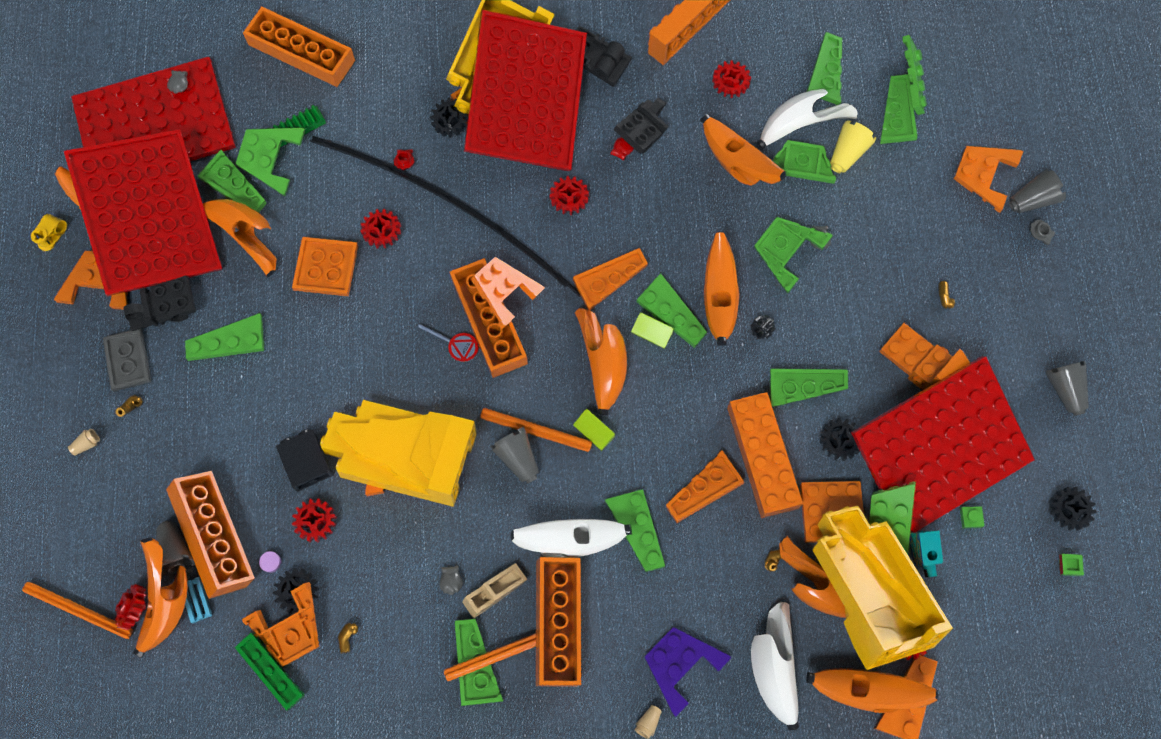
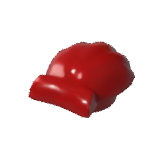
(621, 148)
(404, 159)

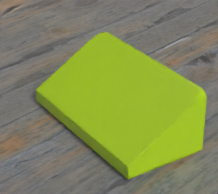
(652, 330)
(594, 429)

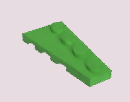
(915, 72)
(899, 114)
(230, 182)
(233, 339)
(633, 510)

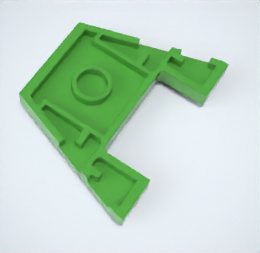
(260, 152)
(782, 242)

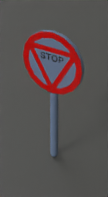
(461, 347)

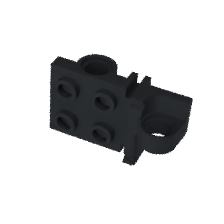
(604, 59)
(643, 125)
(164, 302)

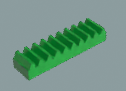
(308, 120)
(269, 671)

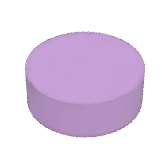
(270, 562)

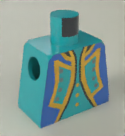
(926, 551)

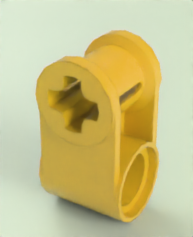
(48, 229)

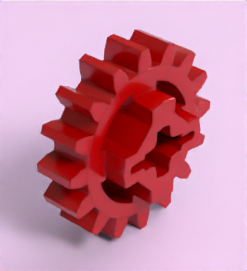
(731, 79)
(560, 193)
(372, 227)
(305, 521)
(130, 607)

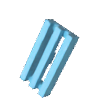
(193, 619)

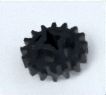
(449, 117)
(833, 437)
(1075, 502)
(284, 596)

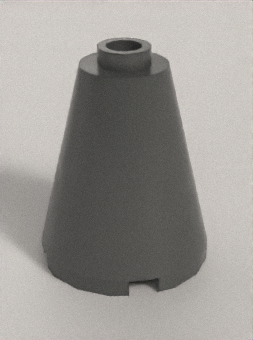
(1038, 193)
(1071, 386)
(517, 455)
(174, 549)

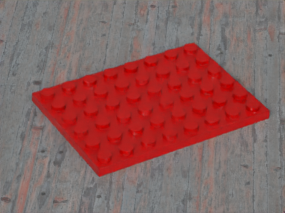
(525, 91)
(148, 107)
(142, 211)
(947, 440)

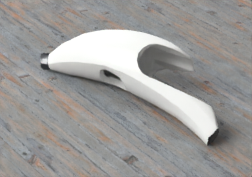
(798, 113)
(570, 537)
(775, 667)

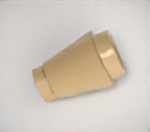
(85, 441)
(648, 722)

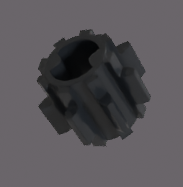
(763, 327)

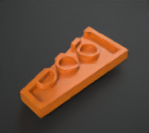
(606, 278)
(709, 485)
(908, 722)

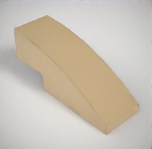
(494, 590)

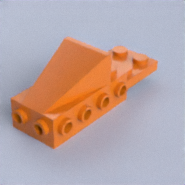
(921, 359)

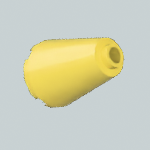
(851, 145)

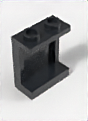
(303, 460)

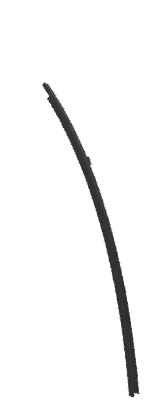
(495, 227)

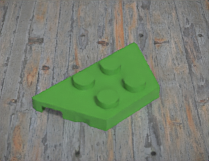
(805, 161)
(897, 509)

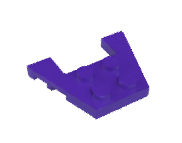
(674, 658)

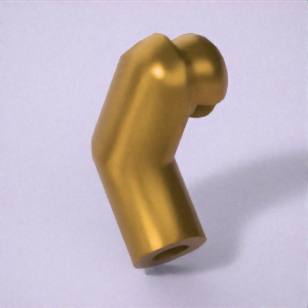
(946, 302)
(129, 405)
(772, 560)
(344, 635)

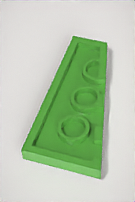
(828, 69)
(669, 308)
(802, 384)
(479, 685)

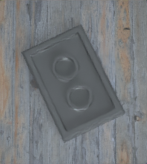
(126, 360)

